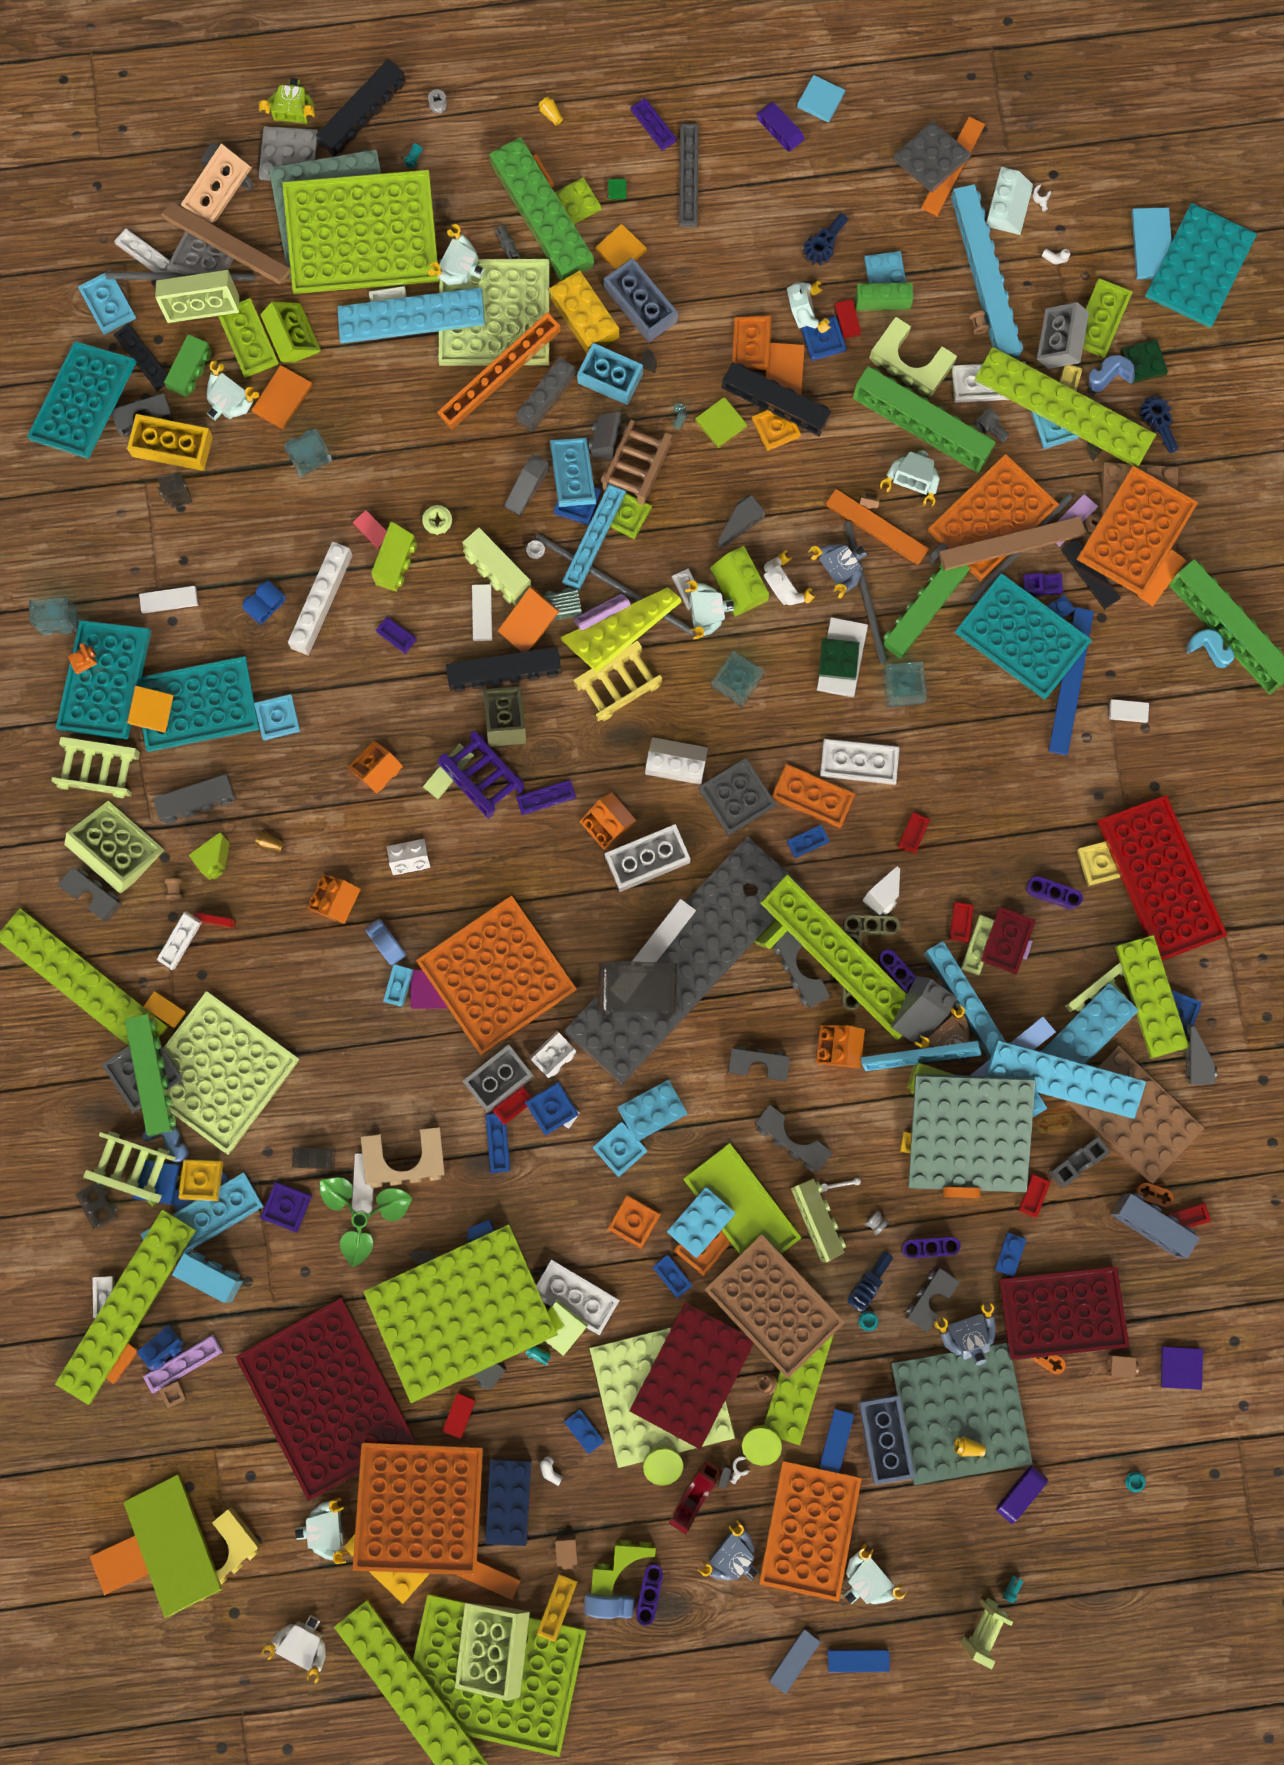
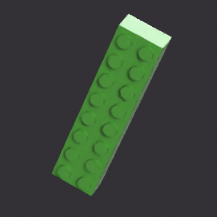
(541, 209)
(923, 419)
(1238, 631)

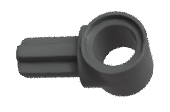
(988, 423)

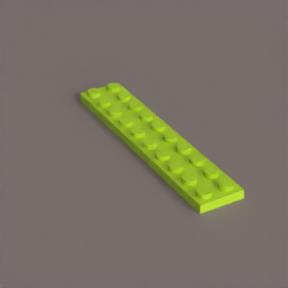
(1065, 407)
(835, 951)
(72, 975)
(125, 1307)
(407, 1688)

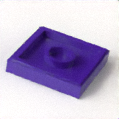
(286, 1207)
(1181, 1368)

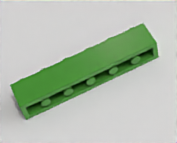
(923, 609)
(149, 1075)

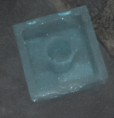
(307, 452)
(53, 616)
(737, 679)
(904, 684)

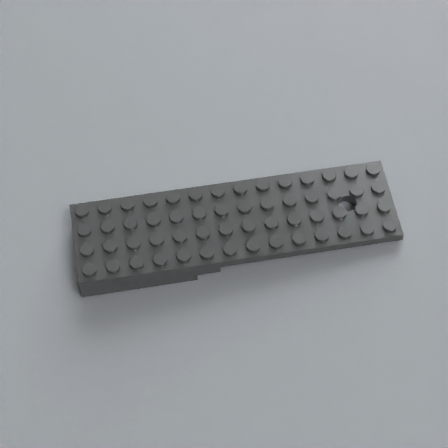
(703, 950)

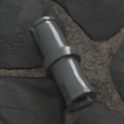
(507, 243)

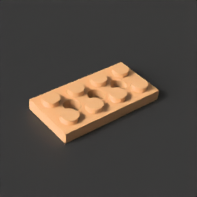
(228, 185)

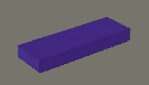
(653, 124)
(546, 797)

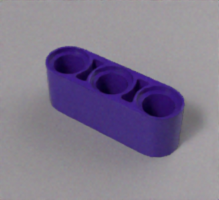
(780, 126)
(1063, 893)
(897, 964)
(940, 1249)
(1022, 1494)
(649, 1603)

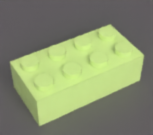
(197, 296)
(496, 566)

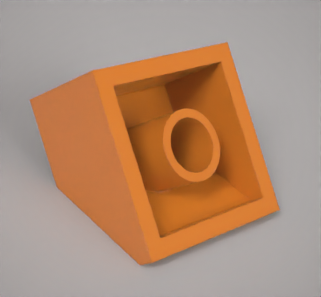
(375, 767)

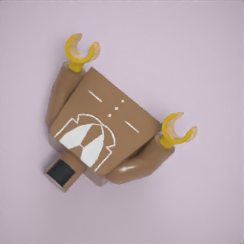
(952, 1031)

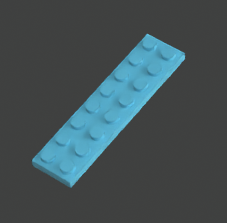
(411, 315)
(1068, 1079)

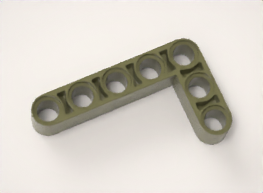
(856, 935)

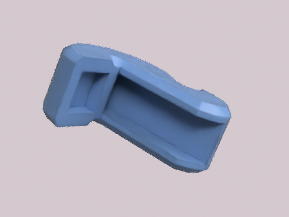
(1110, 368)
(385, 942)
(171, 1142)
(609, 1606)

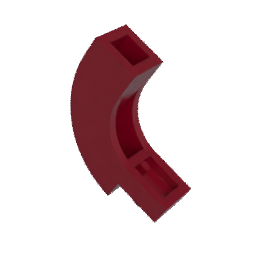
(694, 1496)

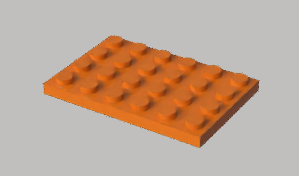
(995, 506)
(1137, 531)
(810, 1531)

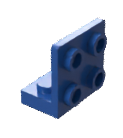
(160, 1348)

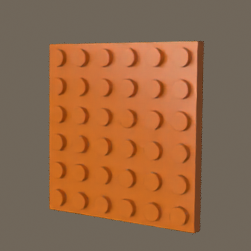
(496, 975)
(418, 1509)

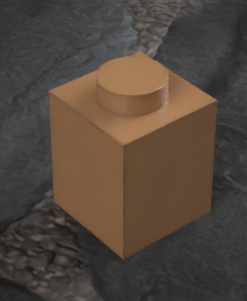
(1122, 1366)
(566, 1552)

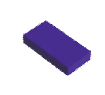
(396, 635)

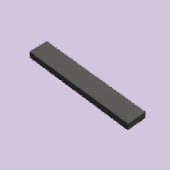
(688, 175)

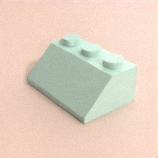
(1009, 201)

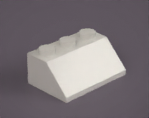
(676, 760)
(883, 896)

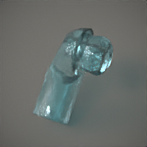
(682, 412)

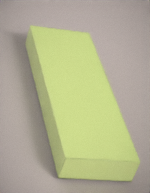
(440, 780)
(978, 940)

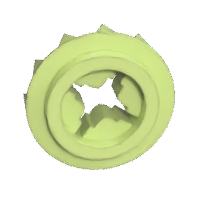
(431, 514)

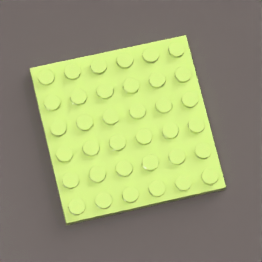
(513, 302)
(226, 1072)
(620, 1375)

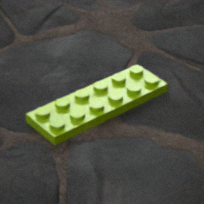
(1152, 997)
(795, 1396)

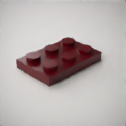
(1007, 940)

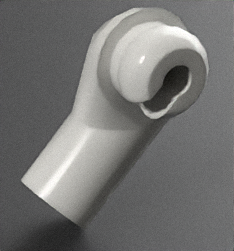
(1056, 258)
(547, 1471)

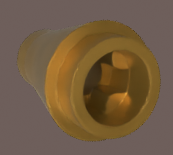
(267, 841)

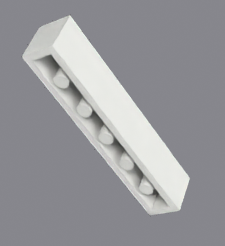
(320, 598)

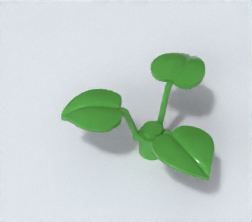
(353, 1244)

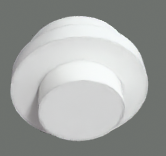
(535, 549)

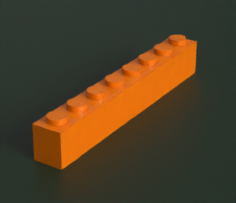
(499, 371)

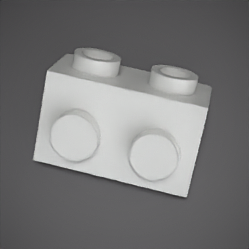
(408, 857)
(553, 1054)

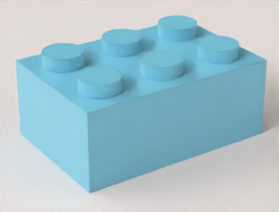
(610, 374)
(208, 1276)

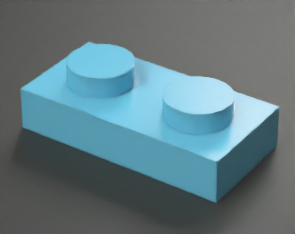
(398, 985)

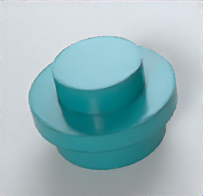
(868, 1321)
(1135, 1482)

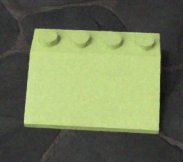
(113, 846)
(818, 1222)
(492, 1651)

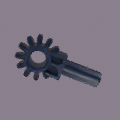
(825, 241)
(1159, 422)
(869, 1284)

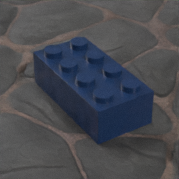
(508, 1501)

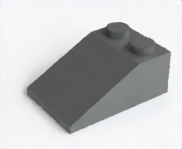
(923, 1009)

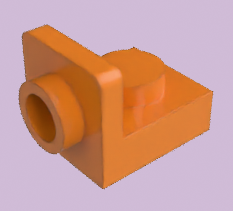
(83, 658)

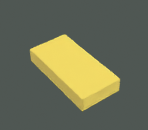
(1071, 376)

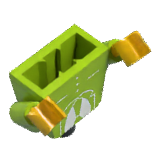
(289, 103)

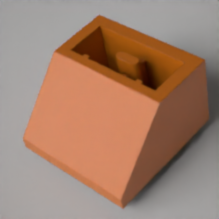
(607, 820)
(333, 898)
(840, 1046)

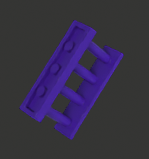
(474, 791)

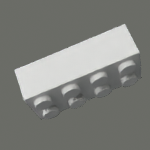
(647, 858)

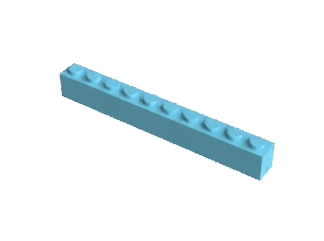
(985, 270)
(975, 1013)

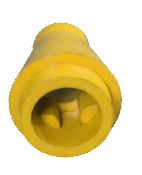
(550, 110)
(968, 1447)

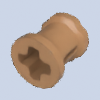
(979, 322)
(173, 889)

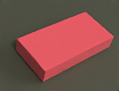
(370, 529)

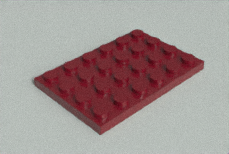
(1063, 1313)
(692, 1375)

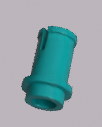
(413, 155)
(538, 1354)
(1011, 1590)

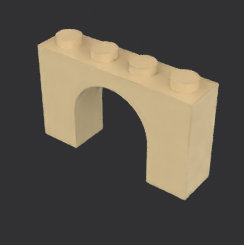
(378, 1171)

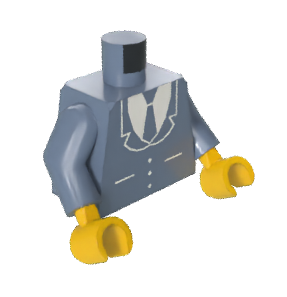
(841, 564)
(970, 1336)
(732, 1557)

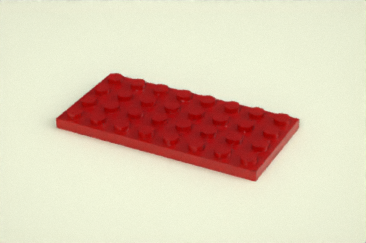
(1162, 877)

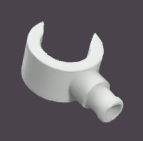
(1041, 200)
(736, 1474)

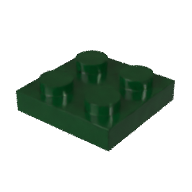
(1146, 359)
(838, 659)

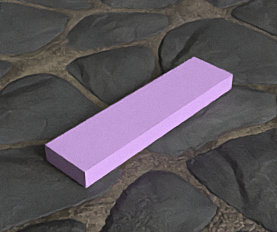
(183, 1364)

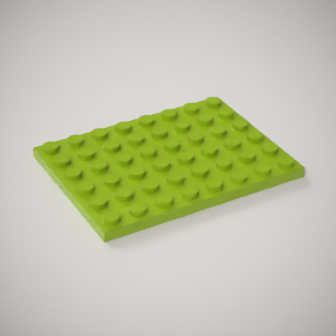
(360, 231)
(460, 1313)
(548, 1680)

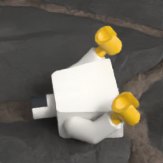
(782, 584)
(300, 1645)

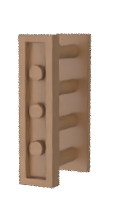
(655, 460)

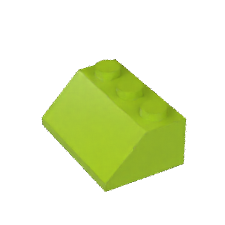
(290, 331)
(393, 558)
(740, 581)

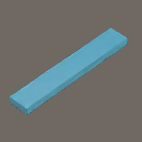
(594, 537)
(921, 1056)

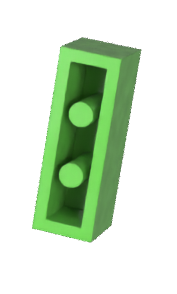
(884, 296)
(188, 366)

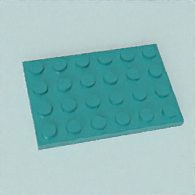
(1201, 265)
(81, 399)
(1023, 636)
(102, 695)
(206, 703)

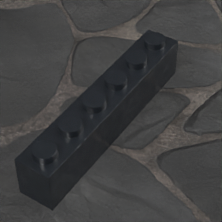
(361, 108)
(776, 398)
(503, 669)

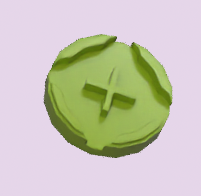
(762, 1445)
(662, 1465)

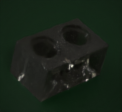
(174, 490)
(313, 1158)
(93, 1209)

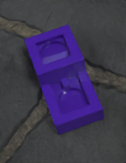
(1043, 584)

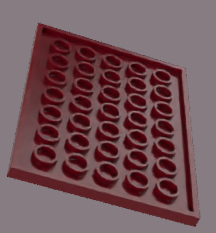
(323, 1397)

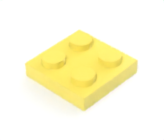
(1097, 864)

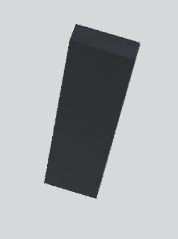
(143, 357)
(1093, 579)

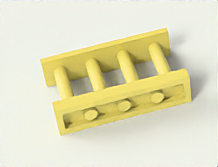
(630, 653)

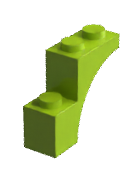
(625, 1553)

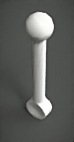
(856, 1181)

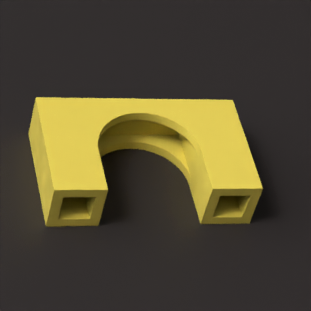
(240, 1541)

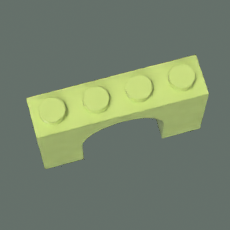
(923, 379)

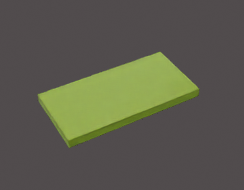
(740, 1190)
(172, 1546)

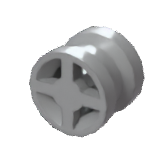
(440, 105)
(877, 1222)

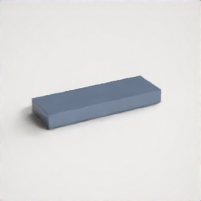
(794, 1661)

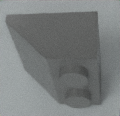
(606, 436)

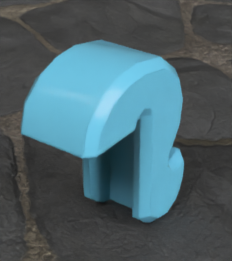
(1214, 645)

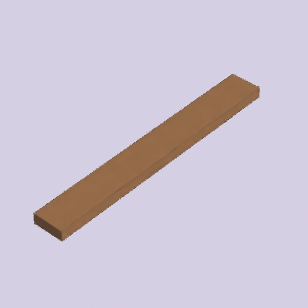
(226, 243)
(1012, 543)

